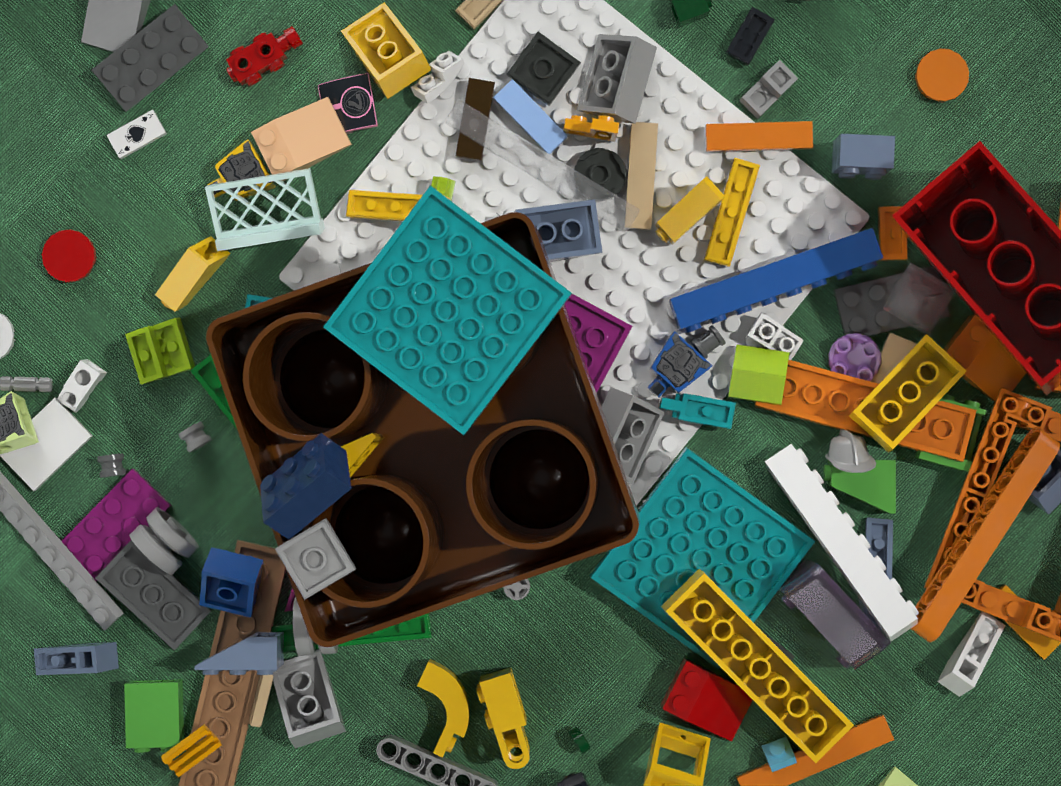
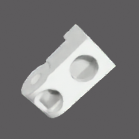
(81, 384)

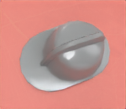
(850, 453)

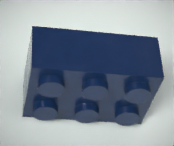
(305, 486)

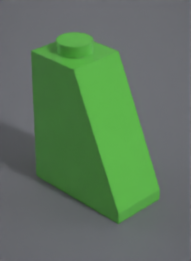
(871, 487)

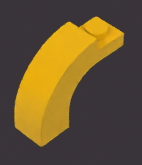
(452, 693)

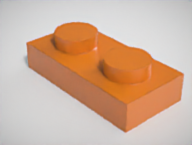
(891, 237)

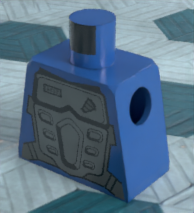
(676, 366)

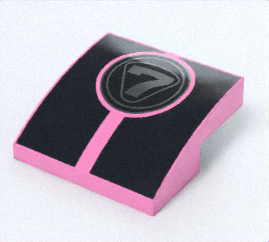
(352, 101)

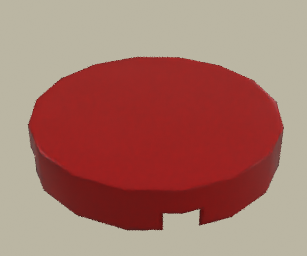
(69, 256)

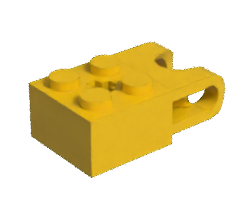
(505, 715)

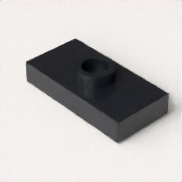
(750, 36)

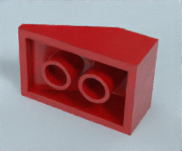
(706, 700)

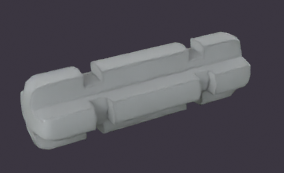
(29, 384)

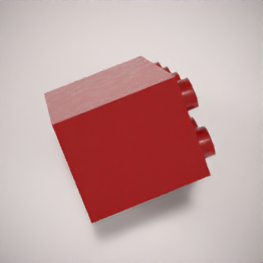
(995, 255)

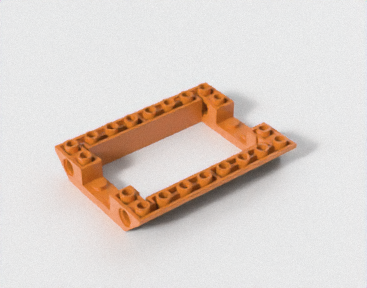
(1007, 413)

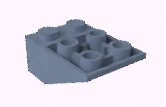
(257, 652)

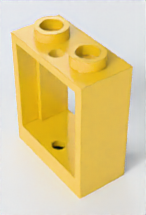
(691, 745)

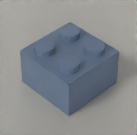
(863, 155)

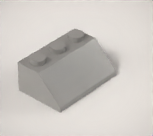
(617, 77)
(631, 427)

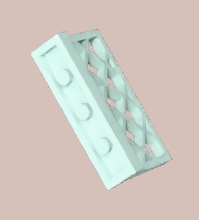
(270, 232)

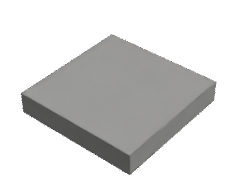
(315, 558)

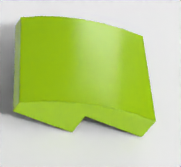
(160, 351)

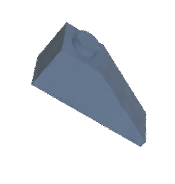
(76, 658)

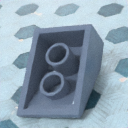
(567, 229)

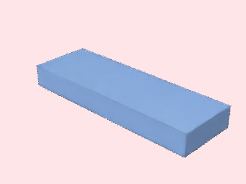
(530, 117)

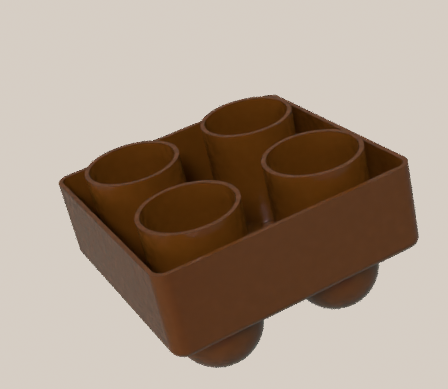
(429, 507)

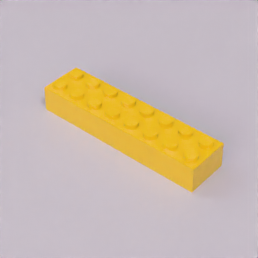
(757, 665)

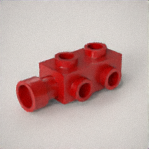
(257, 61)

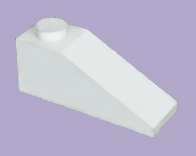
(971, 655)

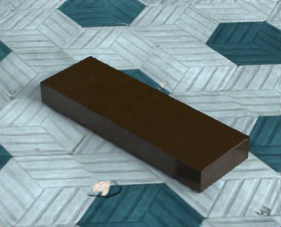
(478, 96)

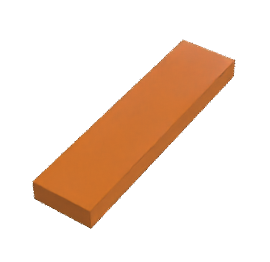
(759, 136)

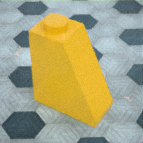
(689, 211)
(191, 274)

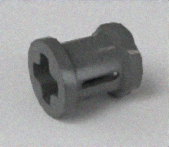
(708, 342)

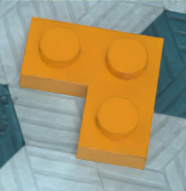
(601, 128)

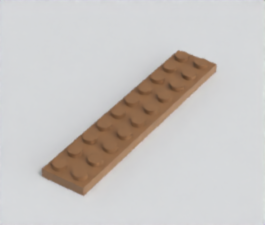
(228, 698)

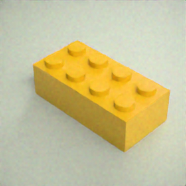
(907, 393)

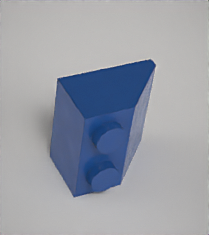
(230, 582)

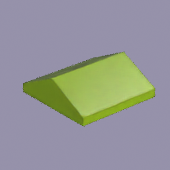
(758, 374)

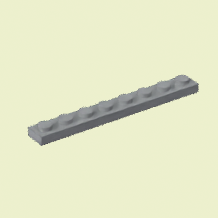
(57, 556)

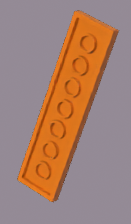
(832, 396)

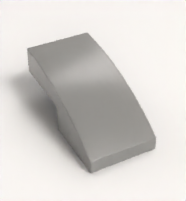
(768, 89)

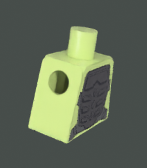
(15, 424)

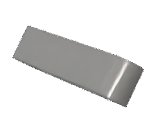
(428, 759)

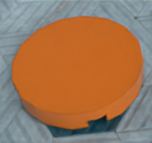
(942, 75)

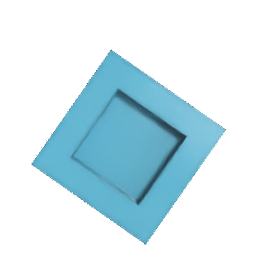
(779, 754)

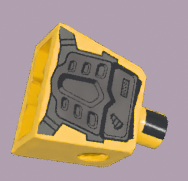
(240, 165)

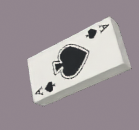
(136, 134)

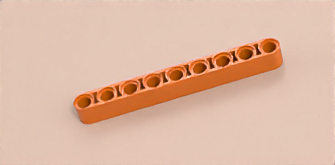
(984, 533)

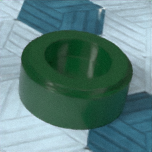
(579, 740)

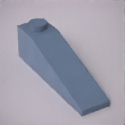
(880, 537)

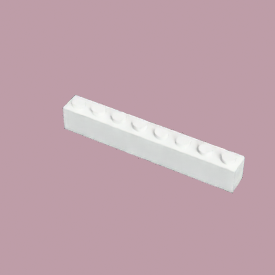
(842, 544)

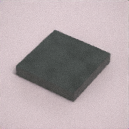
(543, 68)

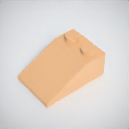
(301, 138)

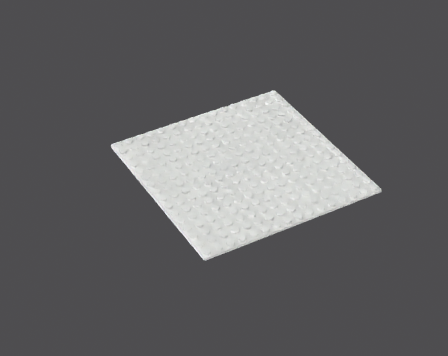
(637, 271)

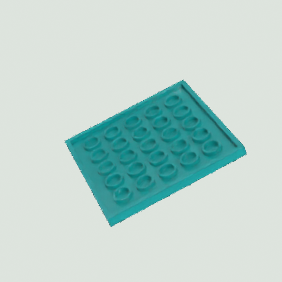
(447, 310)
(707, 524)

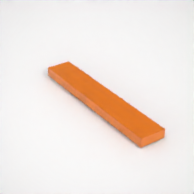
(855, 742)

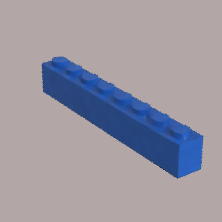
(776, 279)

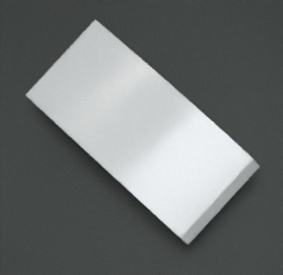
(443, 72)
(774, 335)

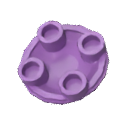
(855, 356)

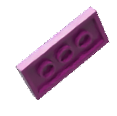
(112, 521)

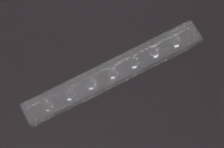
(540, 165)

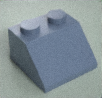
(1048, 490)

